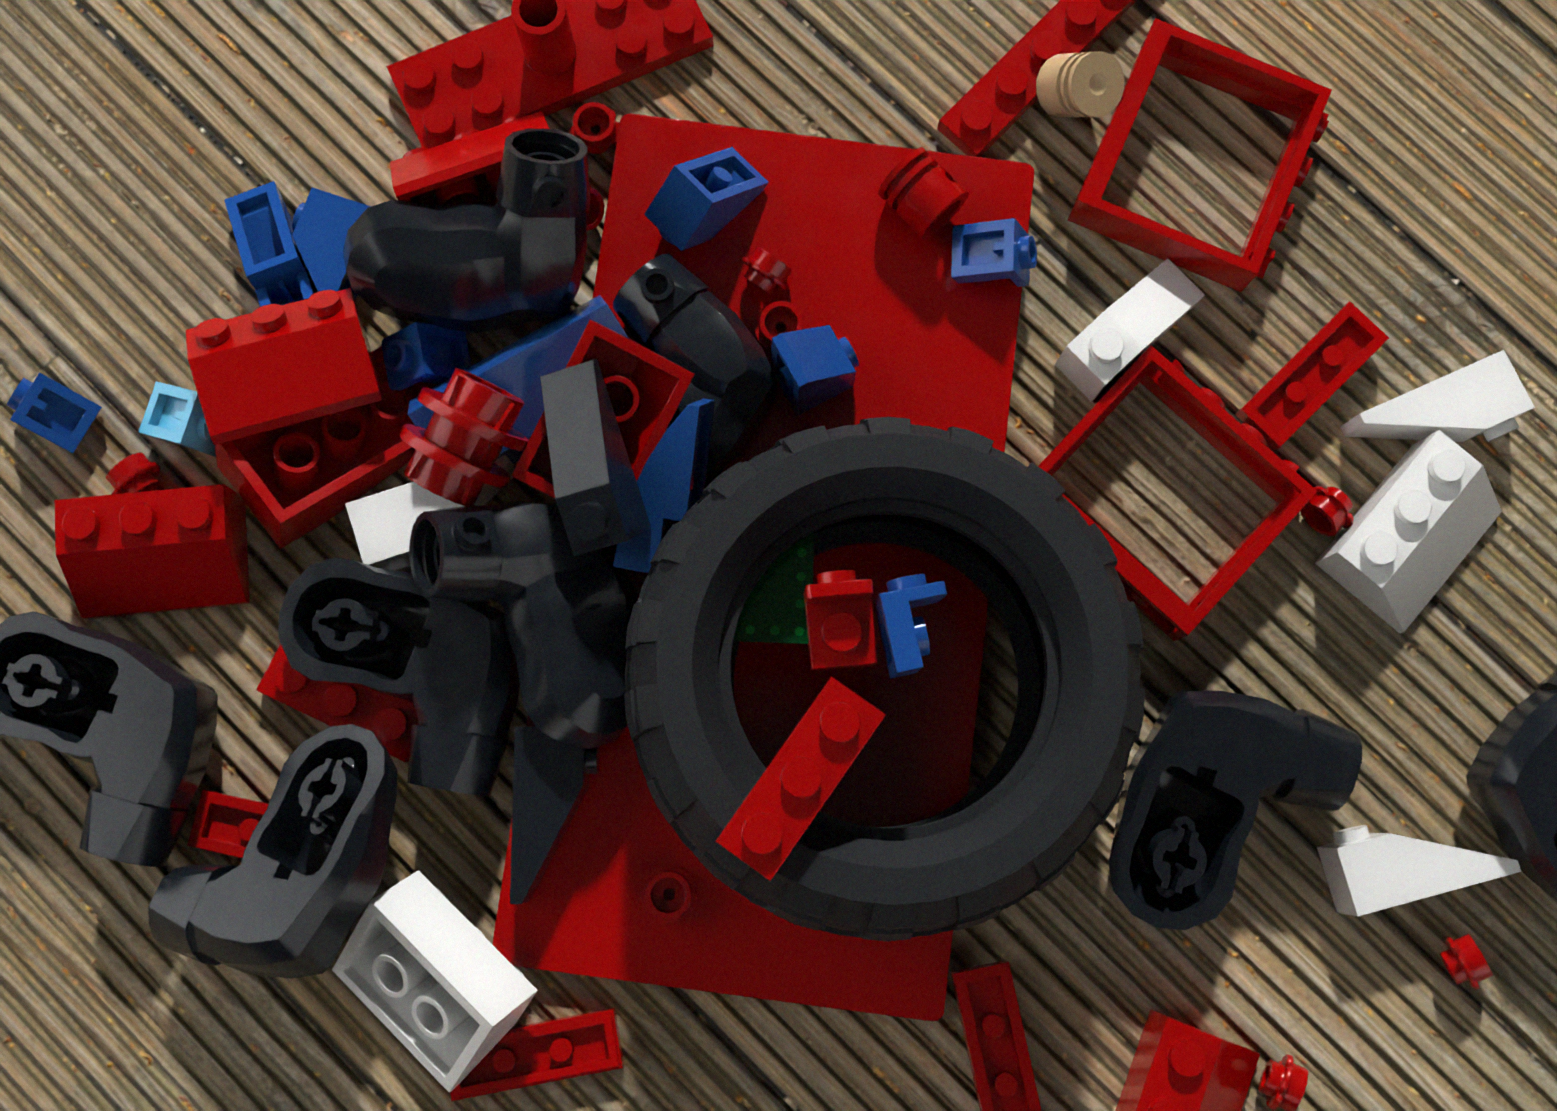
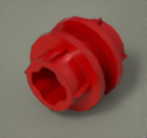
(463, 438)

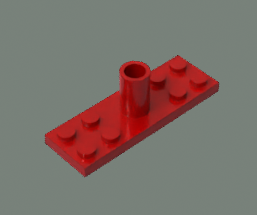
(542, 61)

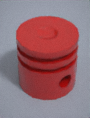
(922, 193)

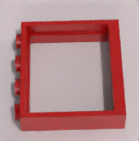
(1237, 76)
(1236, 442)

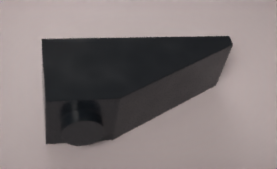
(590, 461)
(546, 795)

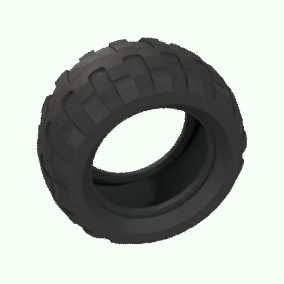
(1037, 567)

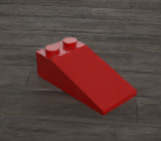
(311, 468)

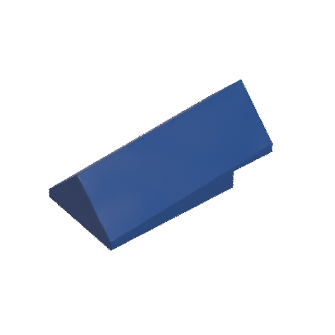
(524, 361)

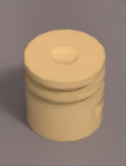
(1080, 84)

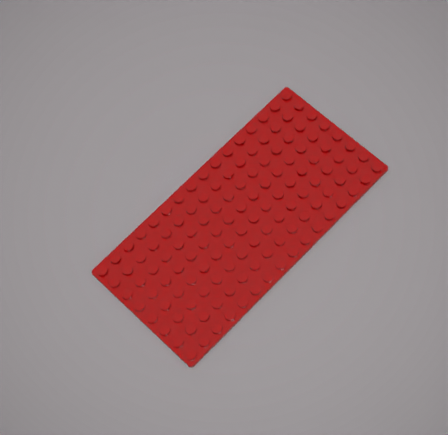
(923, 356)

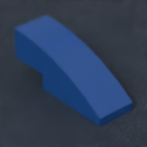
(267, 246)
(670, 482)

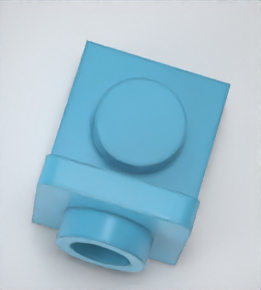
(177, 418)

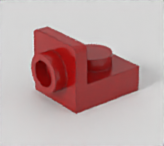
(840, 621)

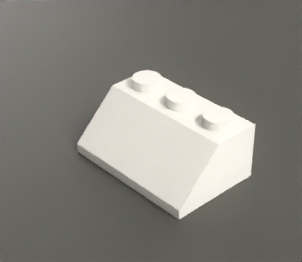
(1413, 530)
(432, 978)

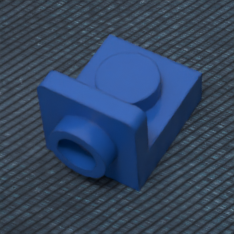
(992, 252)
(424, 355)
(52, 411)
(902, 636)

